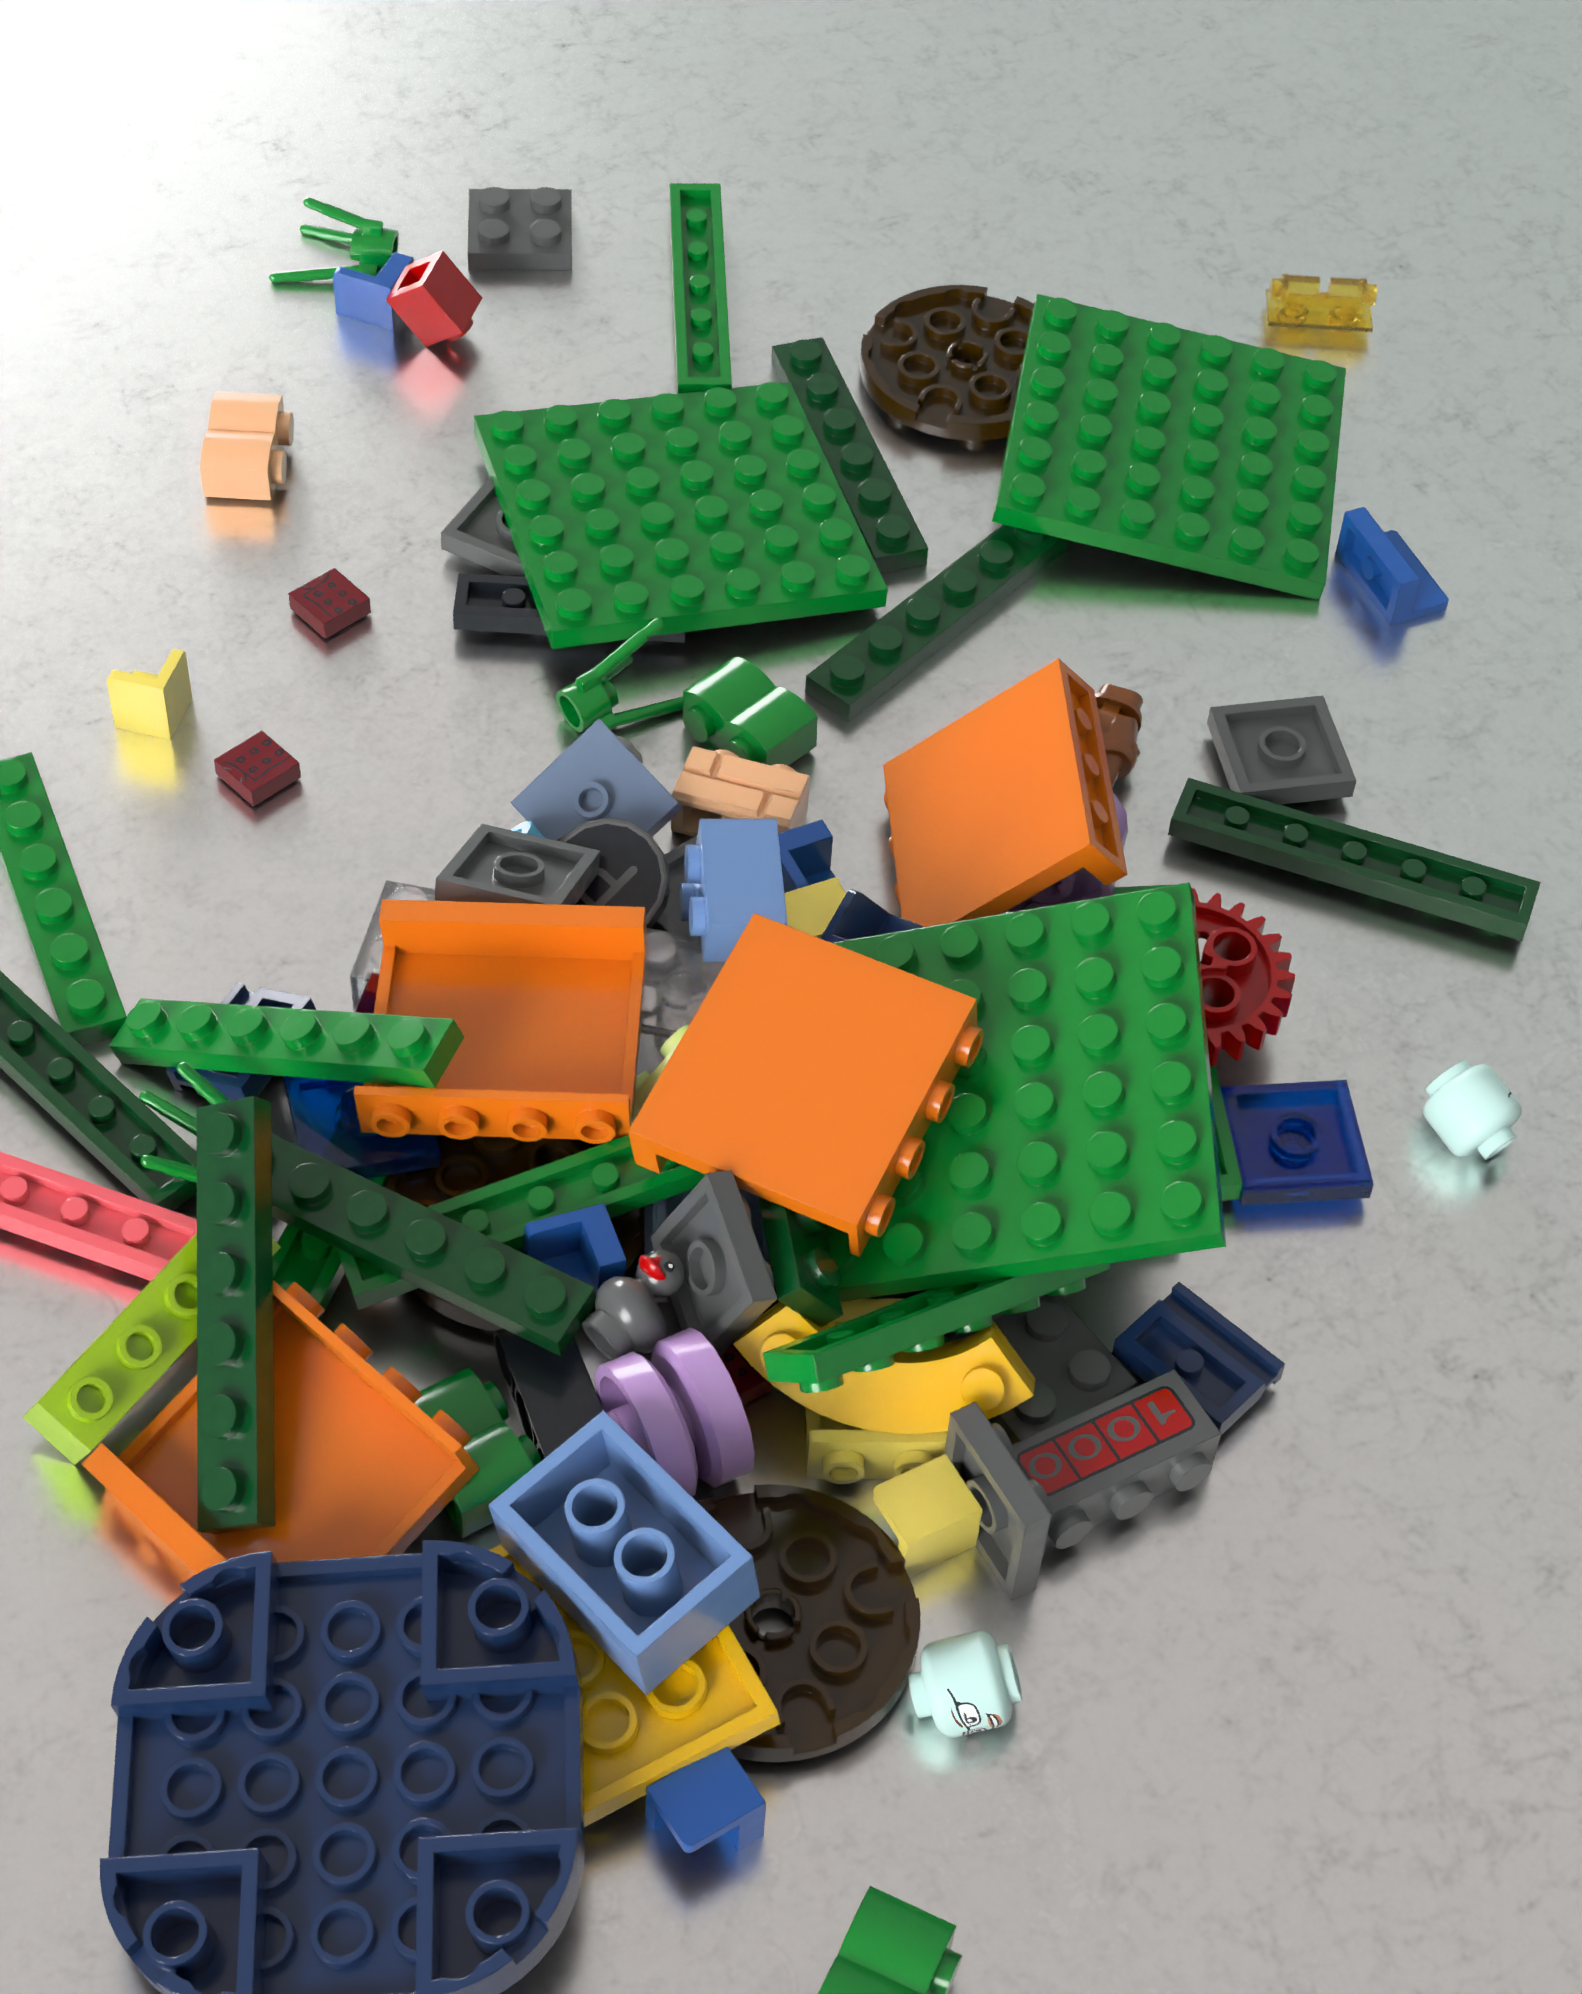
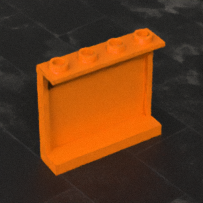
(1004, 803)
(543, 1014)
(810, 1078)
(350, 1455)

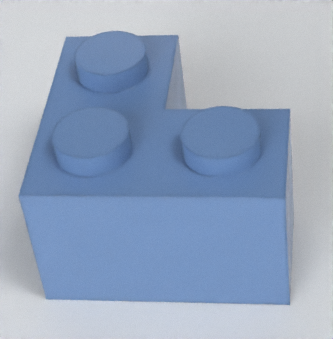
(730, 878)

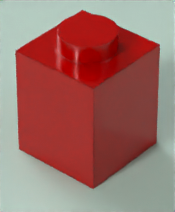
(434, 299)

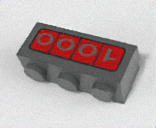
(1119, 1456)

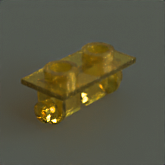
(1297, 303)

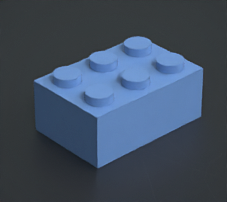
(625, 1551)

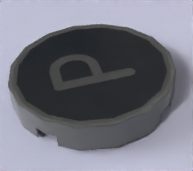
(630, 867)

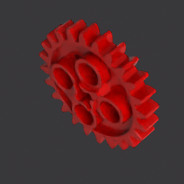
(1242, 978)

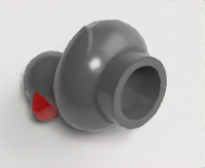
(625, 1307)

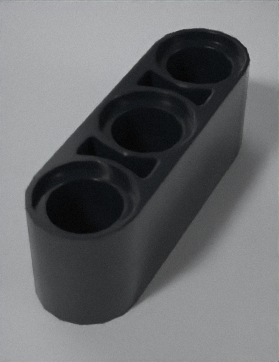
(547, 1389)

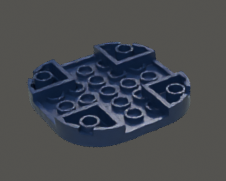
(347, 1778)

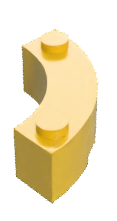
(913, 1392)

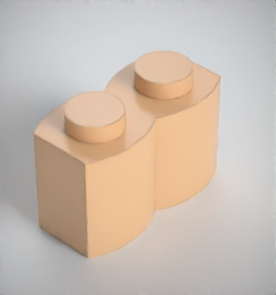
(245, 446)

